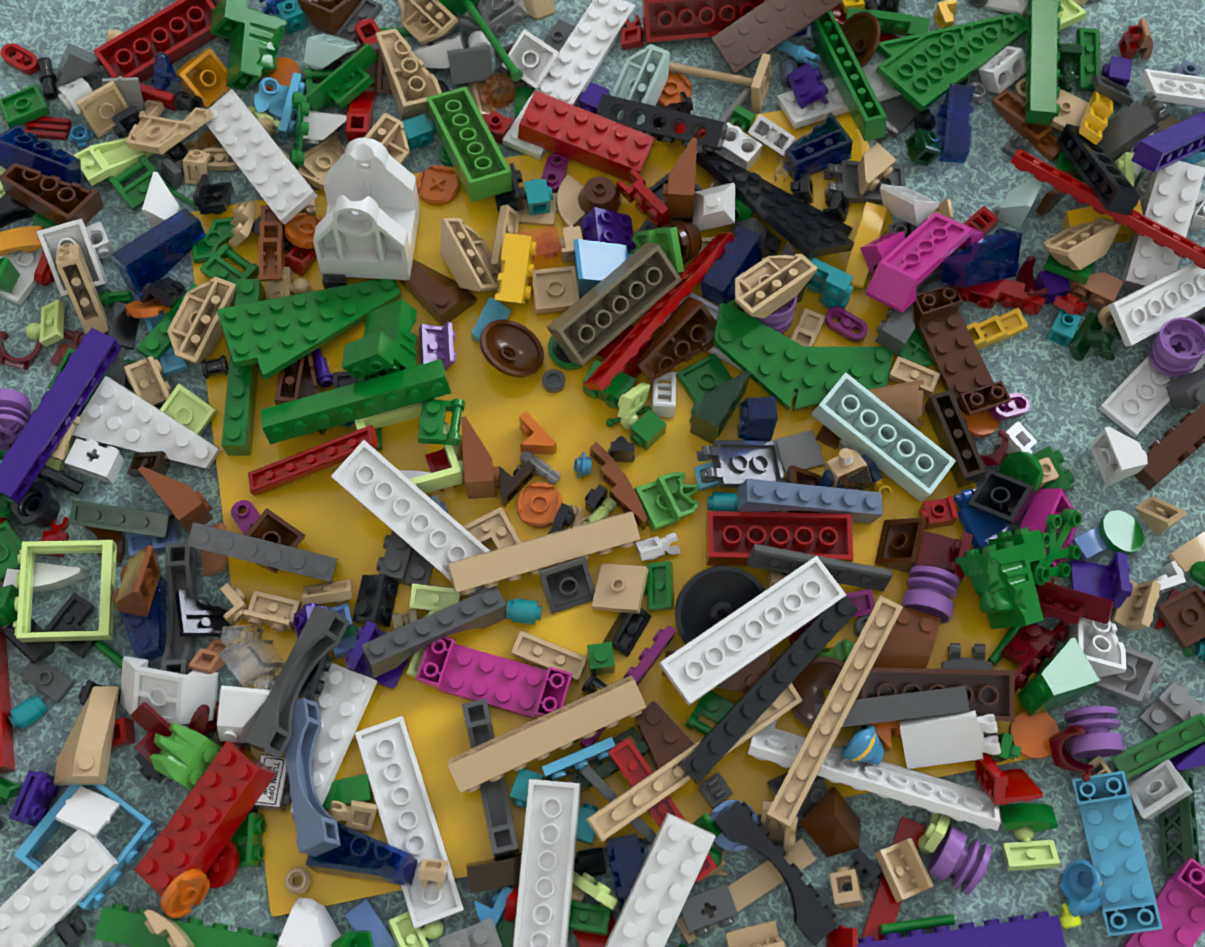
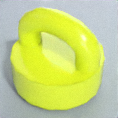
(1067, 919)

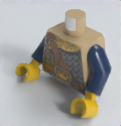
(852, 472)

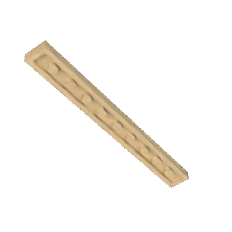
(834, 712)
(671, 776)

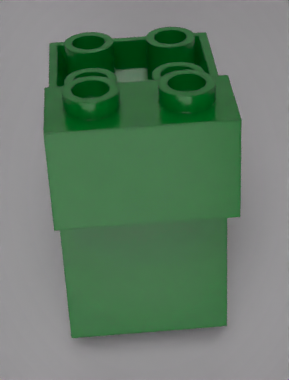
(252, 39)
(386, 342)
(1005, 577)

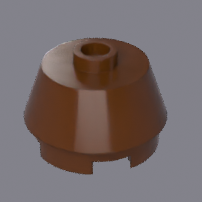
(599, 193)
(689, 239)

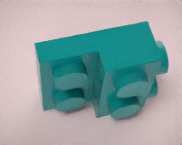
(831, 284)

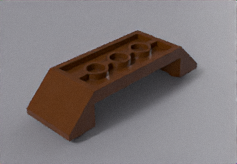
(955, 351)

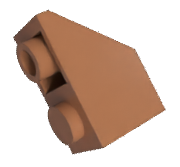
(1099, 290)

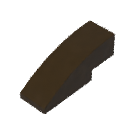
(494, 873)

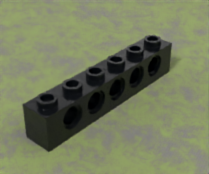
(715, 129)
(1098, 171)

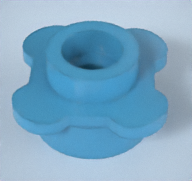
(77, 131)
(582, 465)

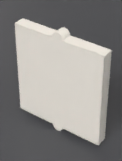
(87, 811)

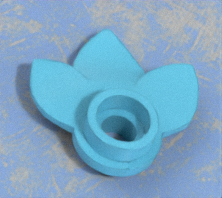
(271, 101)

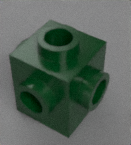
(923, 147)

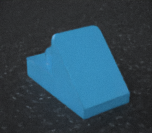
(498, 910)

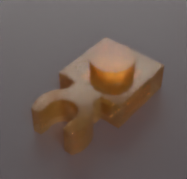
(205, 140)

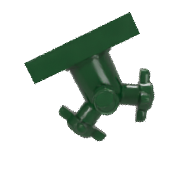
(1068, 58)
(1090, 335)

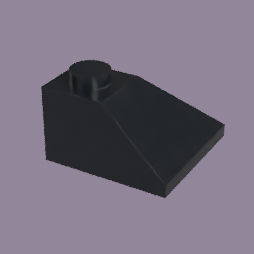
(1002, 497)

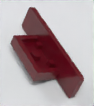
(1072, 605)
(1031, 648)
(152, 724)

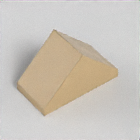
(1159, 514)

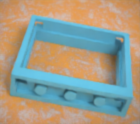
(49, 825)

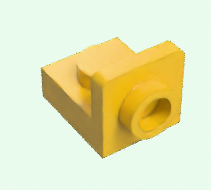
(944, 13)

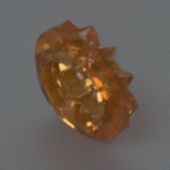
(492, 84)

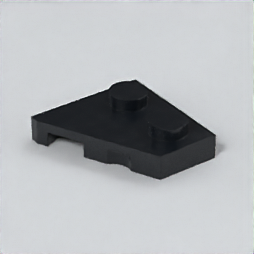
(199, 617)

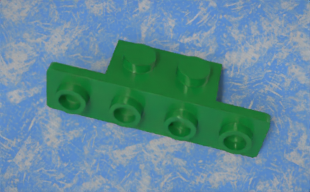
(896, 22)
(344, 82)

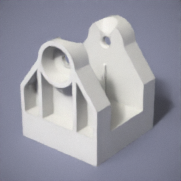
(368, 215)

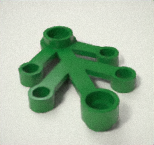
(299, 103)
(1041, 569)

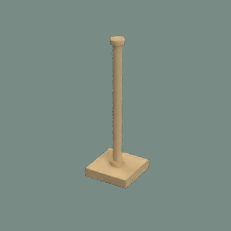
(759, 83)

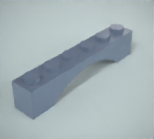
(780, 496)
(315, 828)

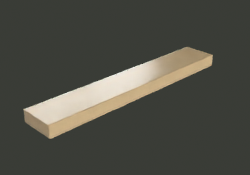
(757, 883)

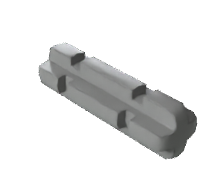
(541, 467)

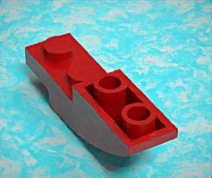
(1004, 291)

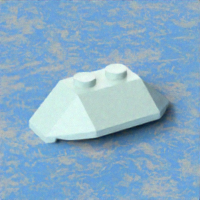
(643, 78)

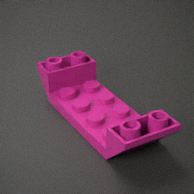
(916, 258)
(501, 681)
(1180, 910)

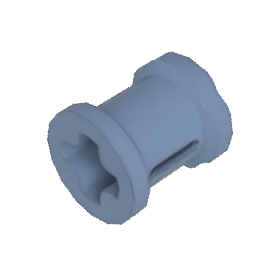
(786, 68)

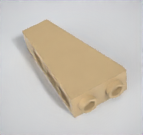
(81, 287)

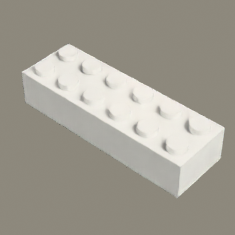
(1171, 203)

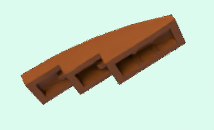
(1041, 137)
(270, 246)
(622, 490)

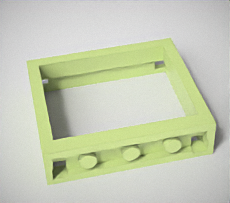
(432, 481)
(25, 579)

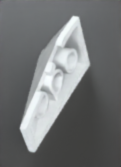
(436, 54)
(1100, 646)

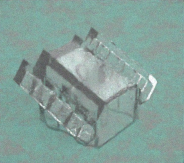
(250, 657)

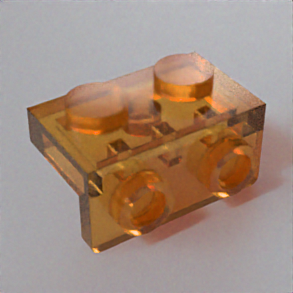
(546, 240)

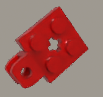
(645, 199)

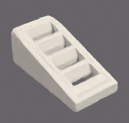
(667, 406)

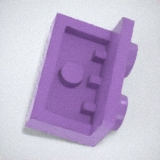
(437, 344)

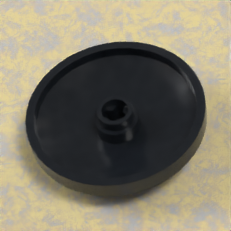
(711, 598)

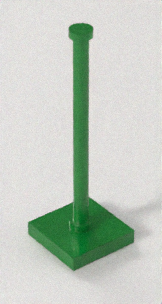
(462, 7)

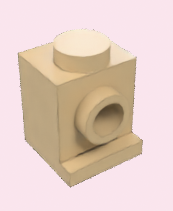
(567, 242)
(848, 899)

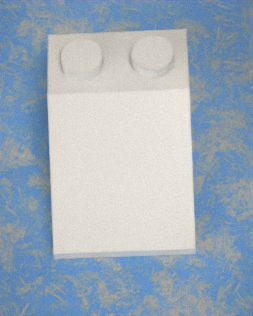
(74, 233)

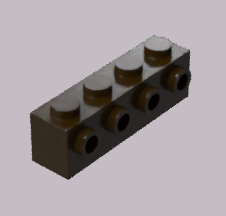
(955, 438)

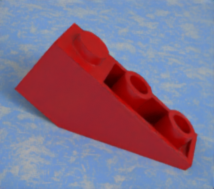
(360, 115)

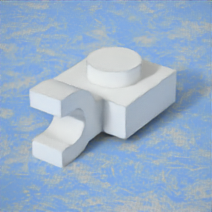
(654, 547)

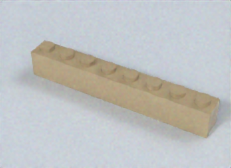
(542, 551)
(546, 734)

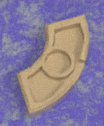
(568, 201)

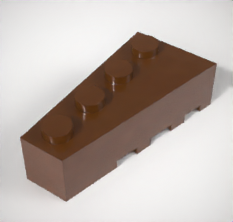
(50, 196)
(1174, 448)

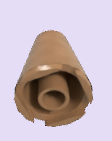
(904, 399)

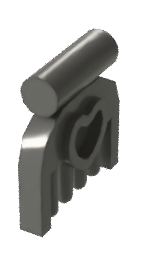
(467, 22)

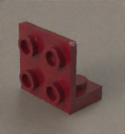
(942, 550)

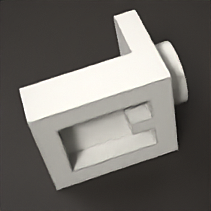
(1172, 579)

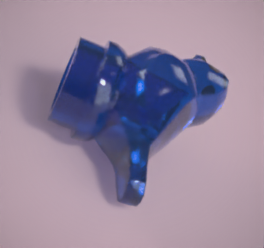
(163, 72)

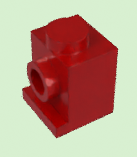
(366, 28)
(498, 125)
(947, 516)

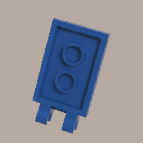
(977, 523)

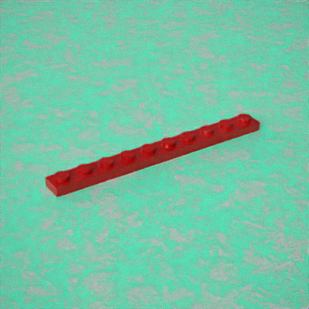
(1083, 194)
(657, 314)

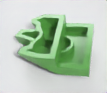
(668, 241)
(667, 500)
(183, 755)

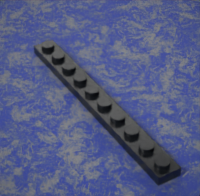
(766, 690)

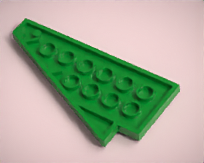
(929, 61)
(292, 326)

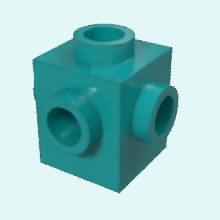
(293, 14)

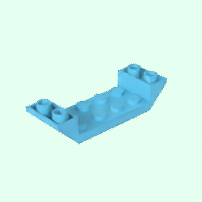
(1117, 854)

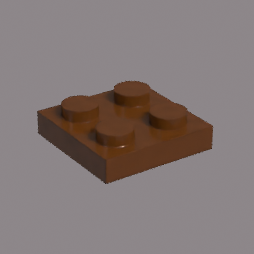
(1184, 616)

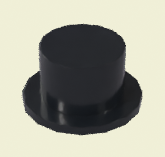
(36, 507)

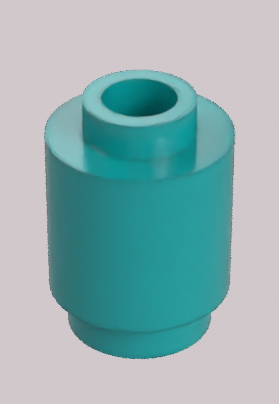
(723, 502)
(523, 611)
(28, 712)

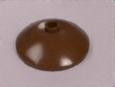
(863, 35)
(511, 348)
(811, 684)

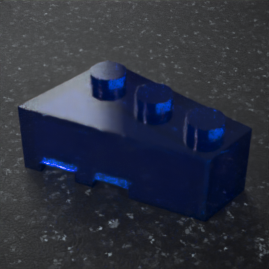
(740, 256)

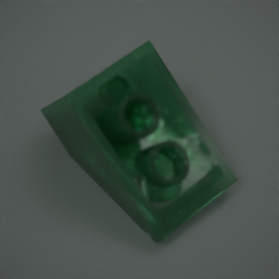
(717, 407)

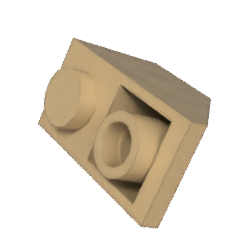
(874, 166)

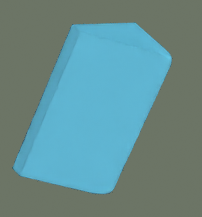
(492, 311)

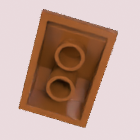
(680, 189)
(479, 474)
(180, 499)
(138, 583)
(909, 640)

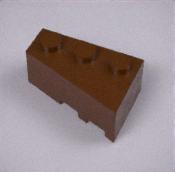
(296, 381)
(661, 735)

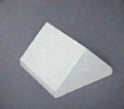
(907, 203)
(1158, 790)

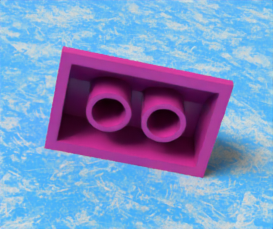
(1045, 503)

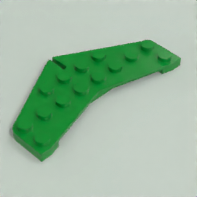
(786, 366)

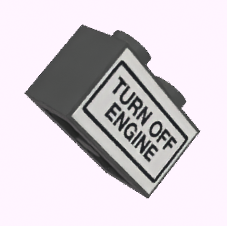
(277, 794)

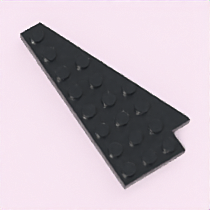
(797, 221)

